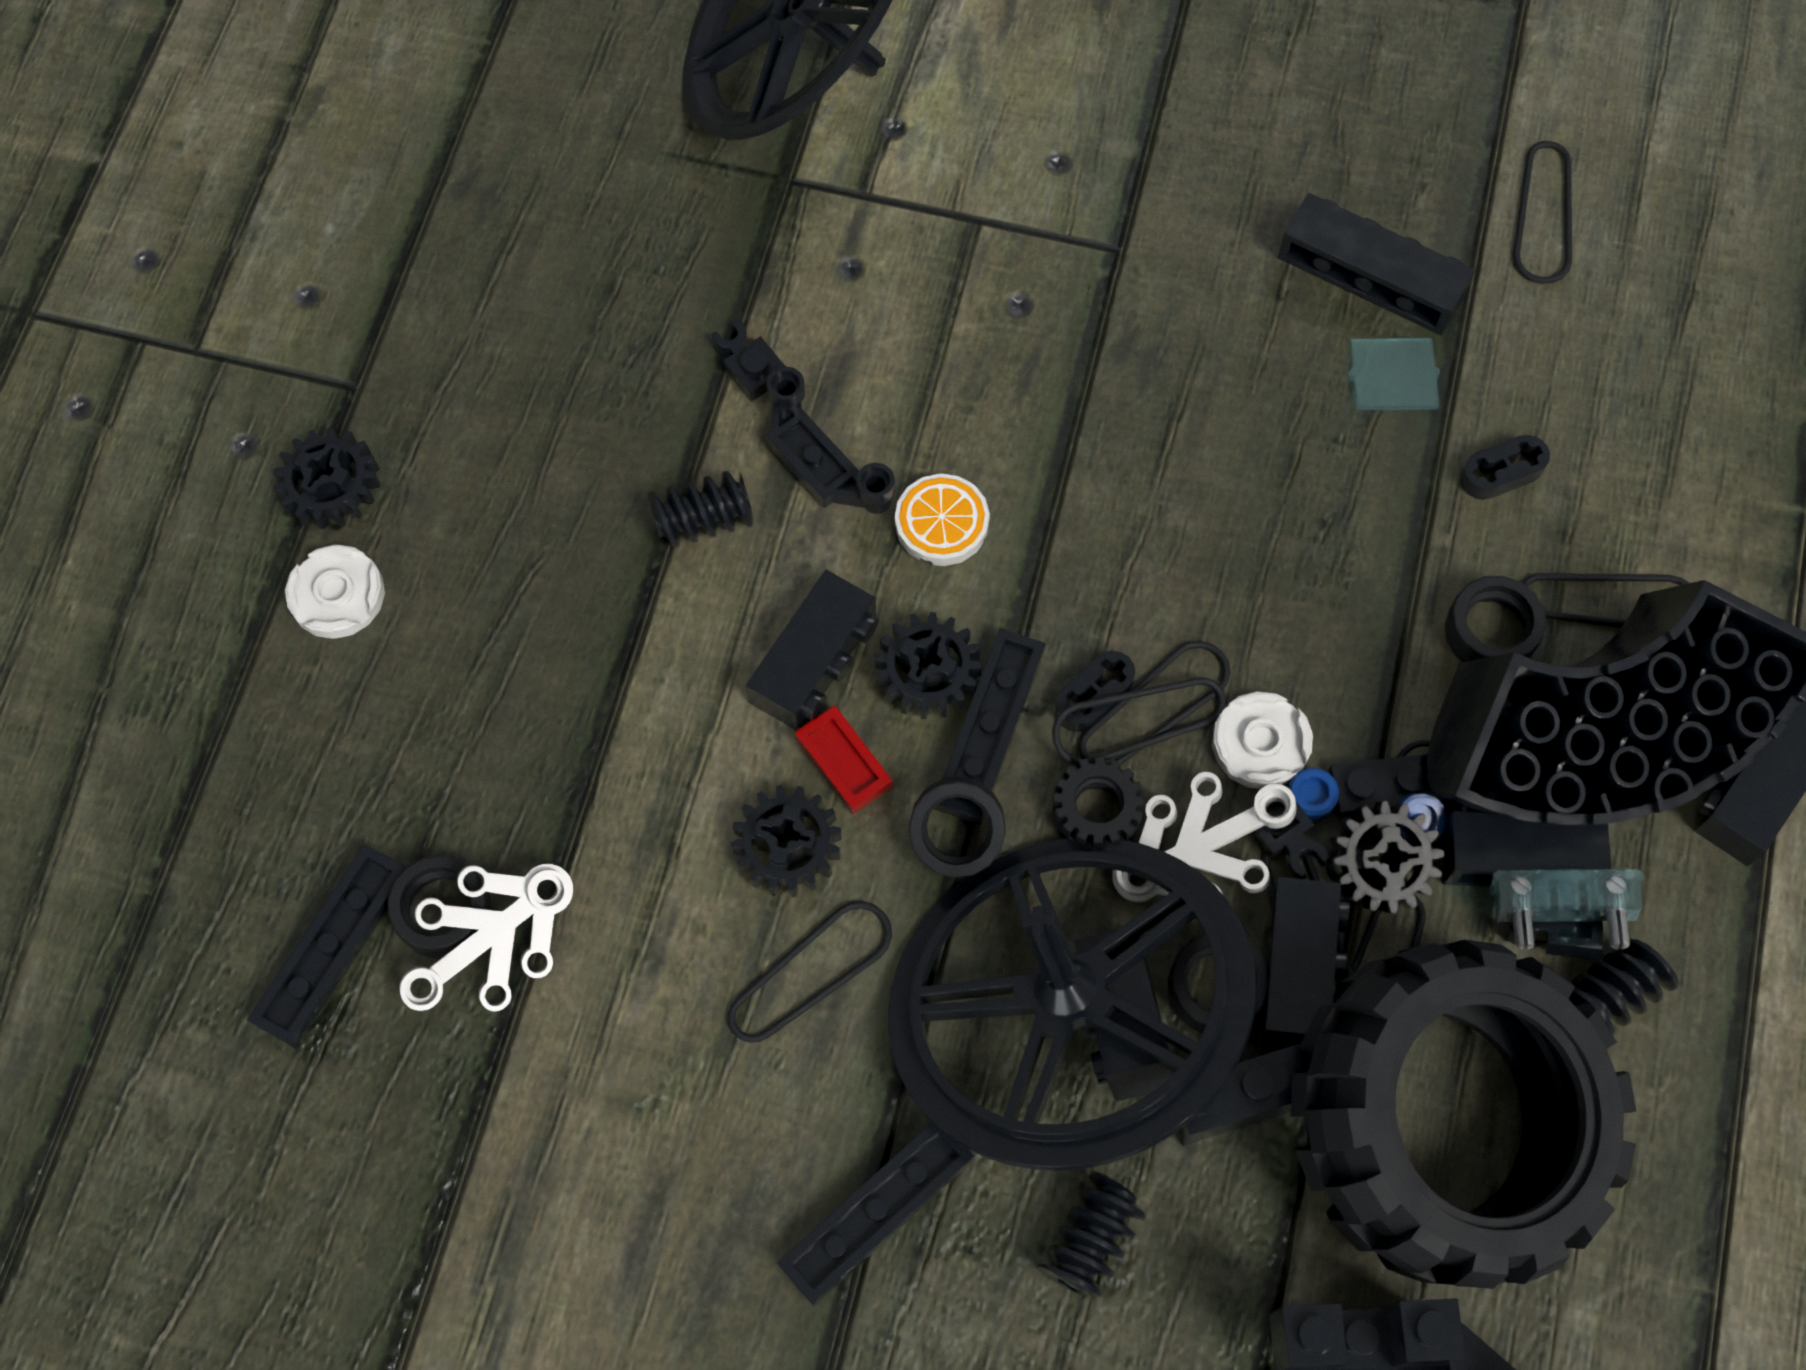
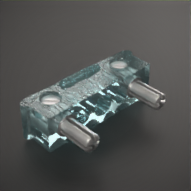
(1568, 896)

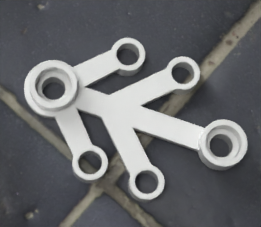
(1198, 846)
(494, 930)

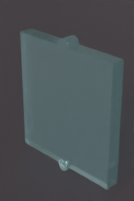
(1394, 374)

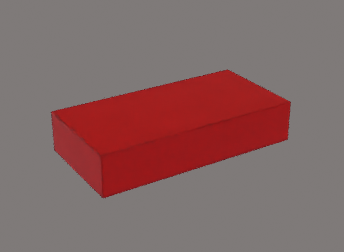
(843, 759)

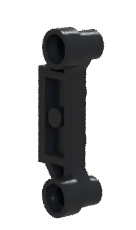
(815, 457)

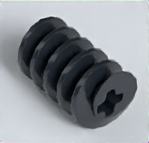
(701, 509)
(1623, 982)
(1093, 1236)

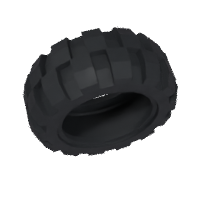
(1567, 1097)

